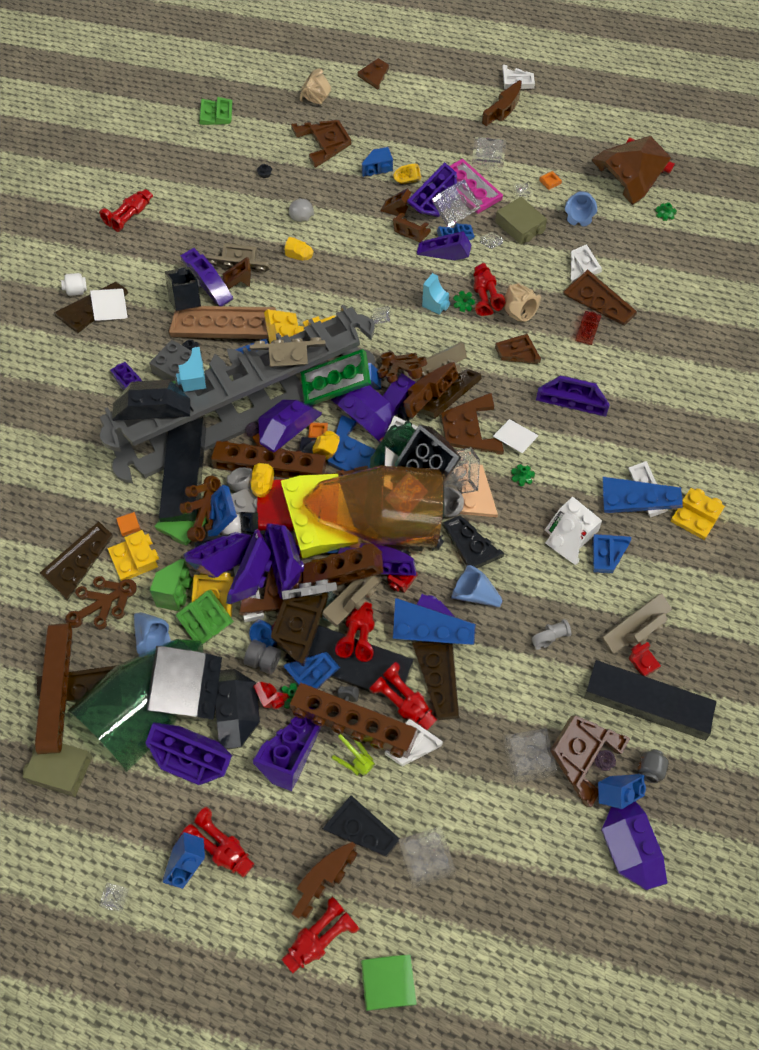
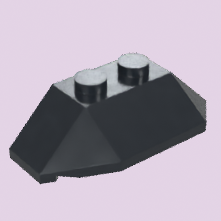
(151, 401)
(236, 708)

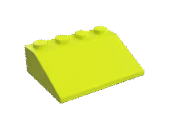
(311, 535)

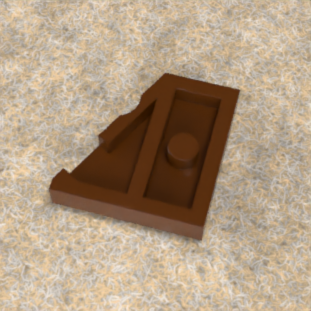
(374, 73)
(518, 350)

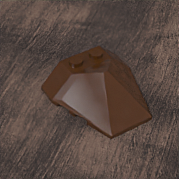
(634, 165)

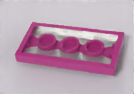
(482, 190)

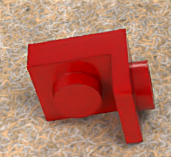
(400, 582)
(643, 659)
(269, 696)

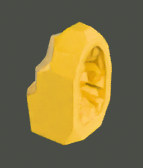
(407, 174)
(298, 249)
(326, 444)
(262, 479)

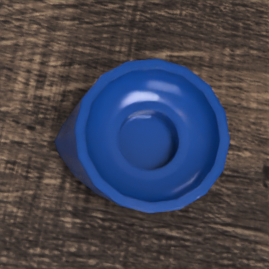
(261, 632)

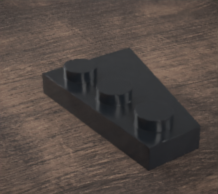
(471, 546)
(361, 827)

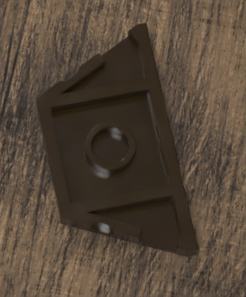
(298, 625)

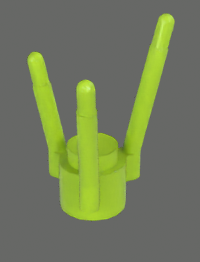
(362, 762)

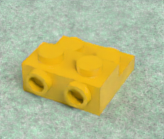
(282, 323)
(698, 513)
(134, 556)
(219, 585)

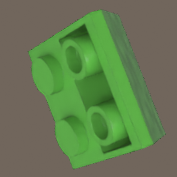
(171, 585)

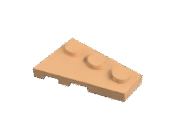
(481, 501)

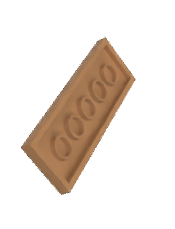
(220, 322)

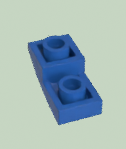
(442, 231)

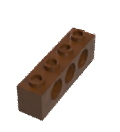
(345, 566)

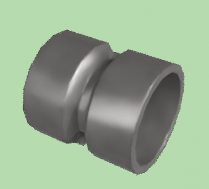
(260, 656)

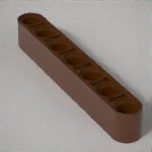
(54, 689)

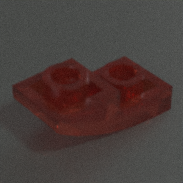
(588, 327)

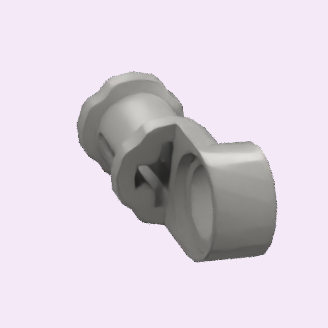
(552, 632)

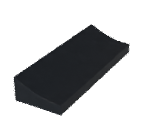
(182, 469)
(354, 671)
(651, 700)

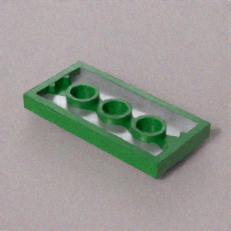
(335, 377)

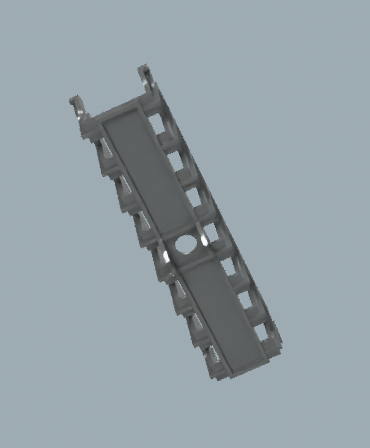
(250, 375)

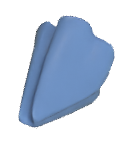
(581, 208)
(476, 588)
(150, 632)

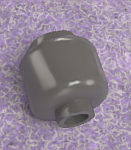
(653, 766)

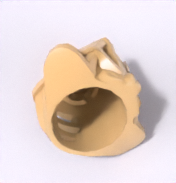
(316, 87)
(521, 299)

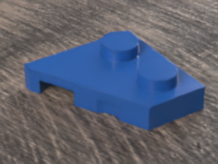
(222, 510)
(608, 552)
(315, 672)

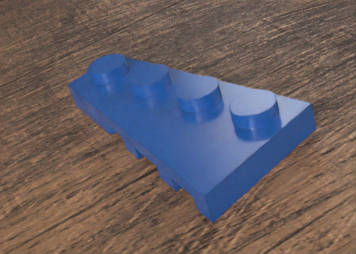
(632, 496)
(424, 624)

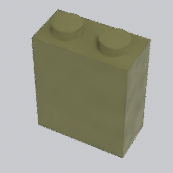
(521, 220)
(58, 771)

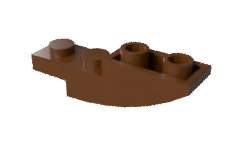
(503, 108)
(429, 386)
(326, 871)

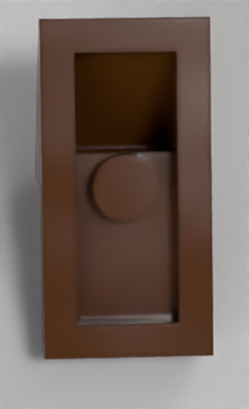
(397, 203)
(238, 273)

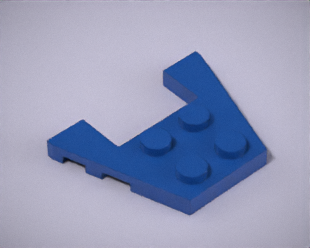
(350, 452)

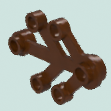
(401, 362)
(210, 486)
(103, 601)

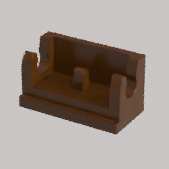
(410, 229)

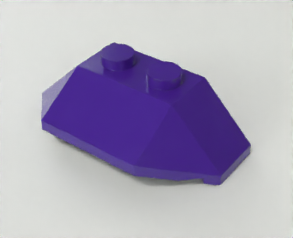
(441, 180)
(574, 395)
(367, 409)
(285, 422)
(218, 554)
(285, 557)
(251, 570)
(187, 753)
(634, 846)

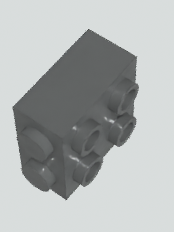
(167, 361)

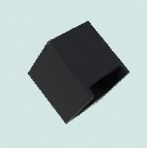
(182, 288)

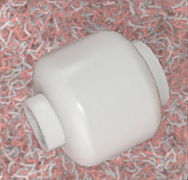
(74, 284)

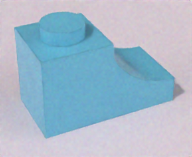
(434, 296)
(192, 372)

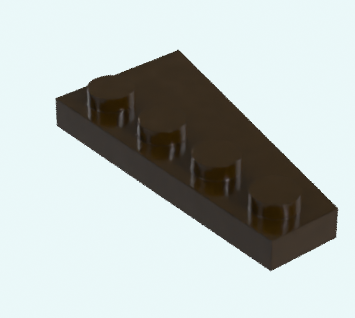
(80, 313)
(74, 563)
(440, 676)

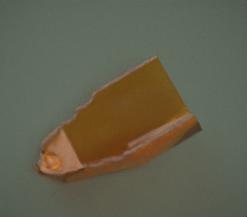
(382, 505)

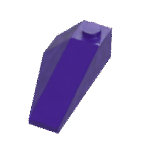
(286, 754)

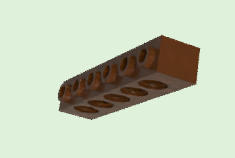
(223, 459)
(366, 718)

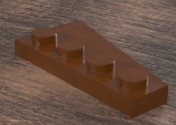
(600, 298)

